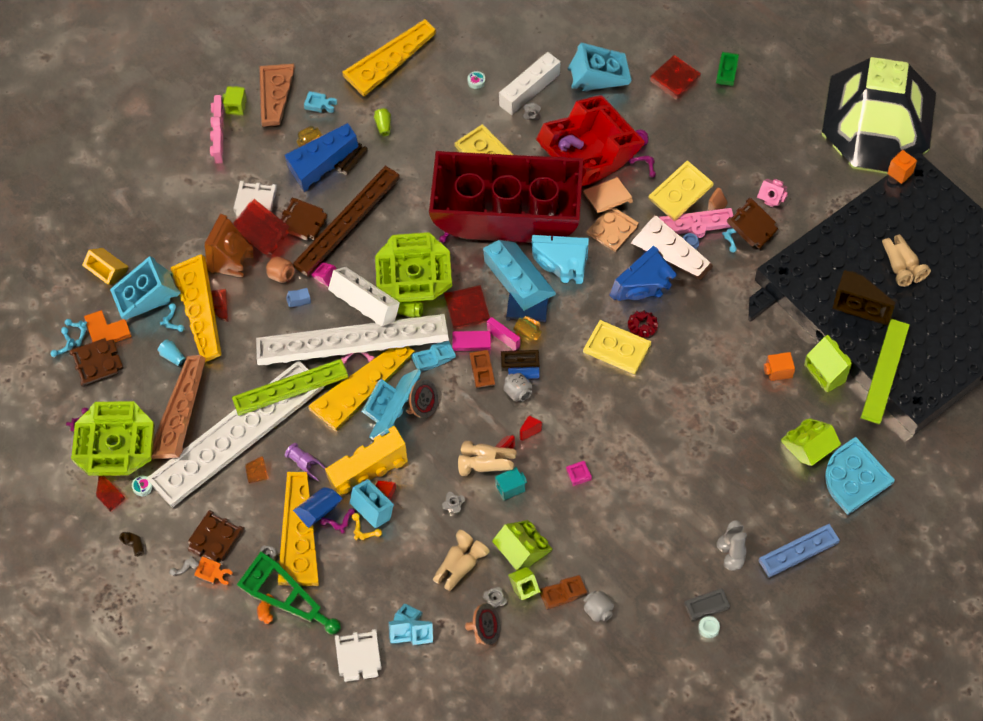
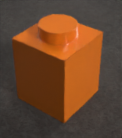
(902, 166)
(779, 366)

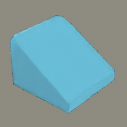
(407, 613)

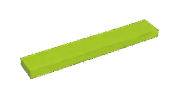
(885, 371)
(289, 387)

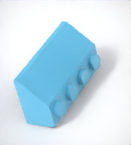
(517, 273)

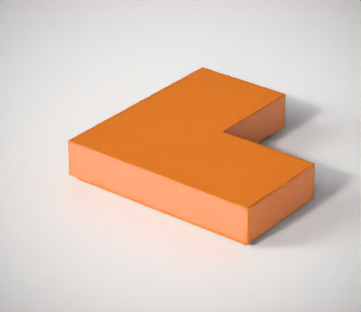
(99, 329)

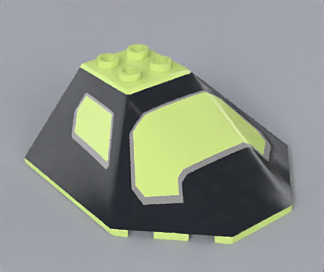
(878, 113)

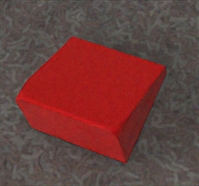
(530, 427)
(507, 442)
(387, 488)

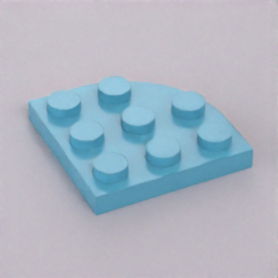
(855, 476)

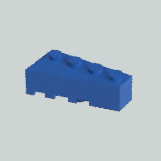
(321, 155)

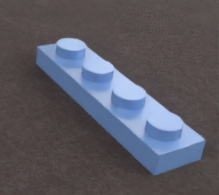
(798, 550)

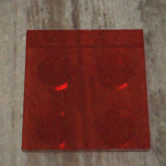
(674, 76)
(467, 306)

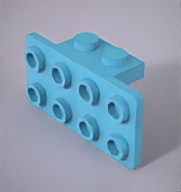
(387, 402)

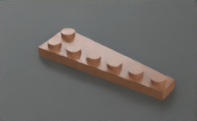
(174, 423)

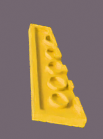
(381, 63)
(195, 290)
(351, 394)
(297, 540)

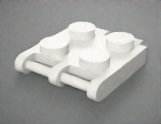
(245, 195)
(358, 656)

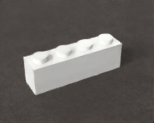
(529, 83)
(363, 296)

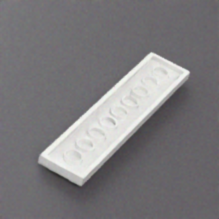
(351, 339)
(223, 444)

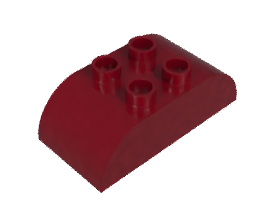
(505, 195)

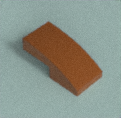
(482, 368)
(564, 592)

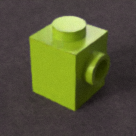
(234, 100)
(524, 583)

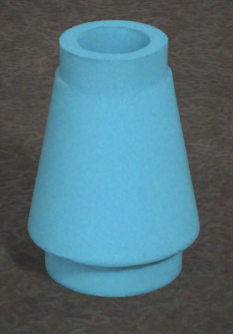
(171, 352)

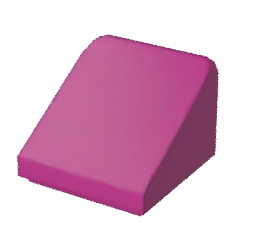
(324, 273)

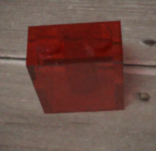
(261, 227)

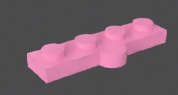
(217, 125)
(699, 222)

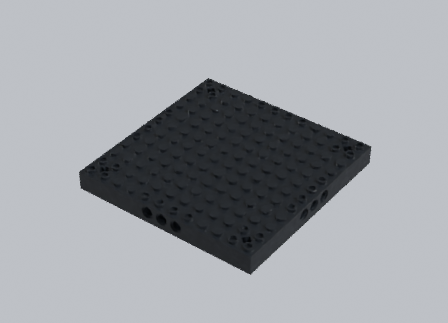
(943, 311)

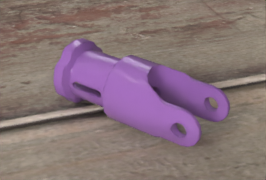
(303, 460)

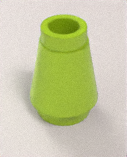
(383, 121)
(411, 309)

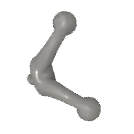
(189, 562)

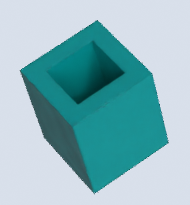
(510, 483)

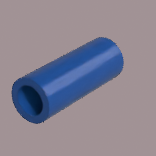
(528, 372)

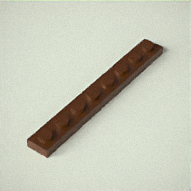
(346, 221)

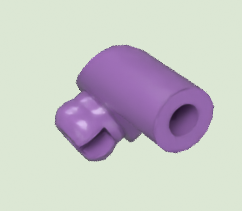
(570, 140)

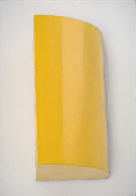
(105, 265)

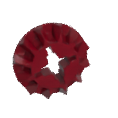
(644, 330)

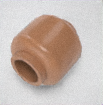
(280, 269)

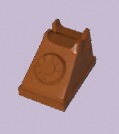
(226, 248)

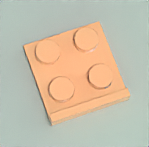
(607, 195)
(613, 228)

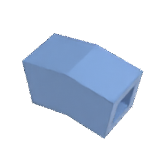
(298, 297)

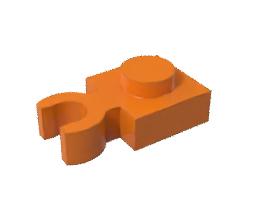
(210, 570)

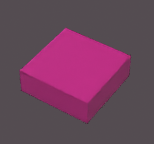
(578, 473)

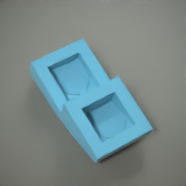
(434, 357)
(410, 630)

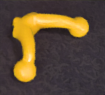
(358, 534)

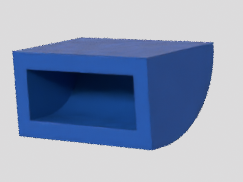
(317, 506)

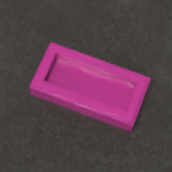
(503, 334)
(471, 340)

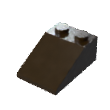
(863, 299)

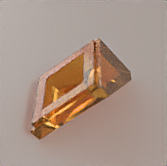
(256, 470)

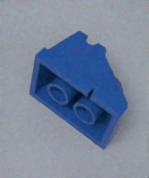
(643, 278)

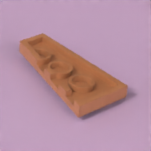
(274, 90)

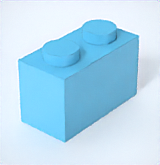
(371, 503)

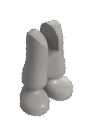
(733, 543)

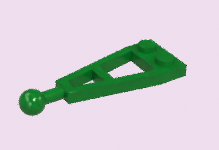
(259, 573)

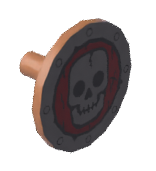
(422, 399)
(485, 624)

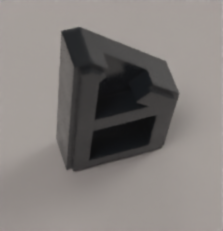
(759, 303)

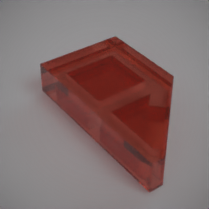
(220, 304)
(108, 494)

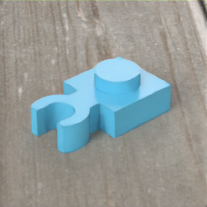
(318, 102)

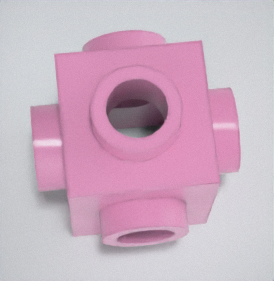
(766, 192)

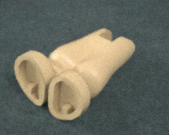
(904, 258)
(486, 458)
(457, 562)

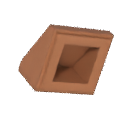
(717, 200)

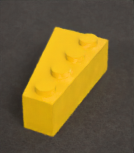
(368, 462)

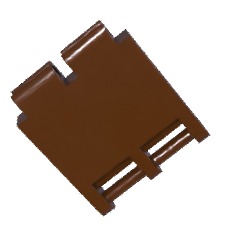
(304, 219)
(754, 224)
(97, 361)
(214, 537)

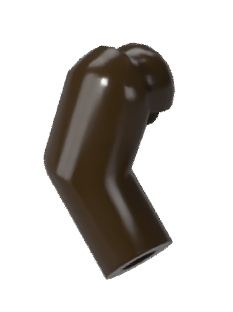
(133, 541)

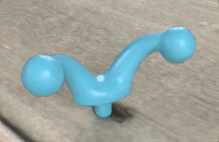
(727, 235)
(82, 325)
(180, 328)
(69, 345)

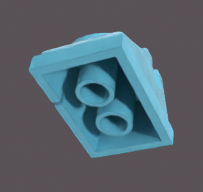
(598, 68)
(561, 256)
(144, 289)

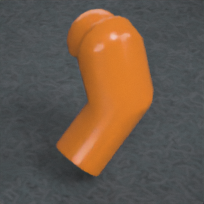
(263, 611)

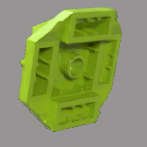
(411, 254)
(111, 423)

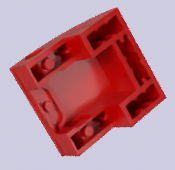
(605, 134)

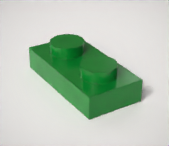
(727, 68)

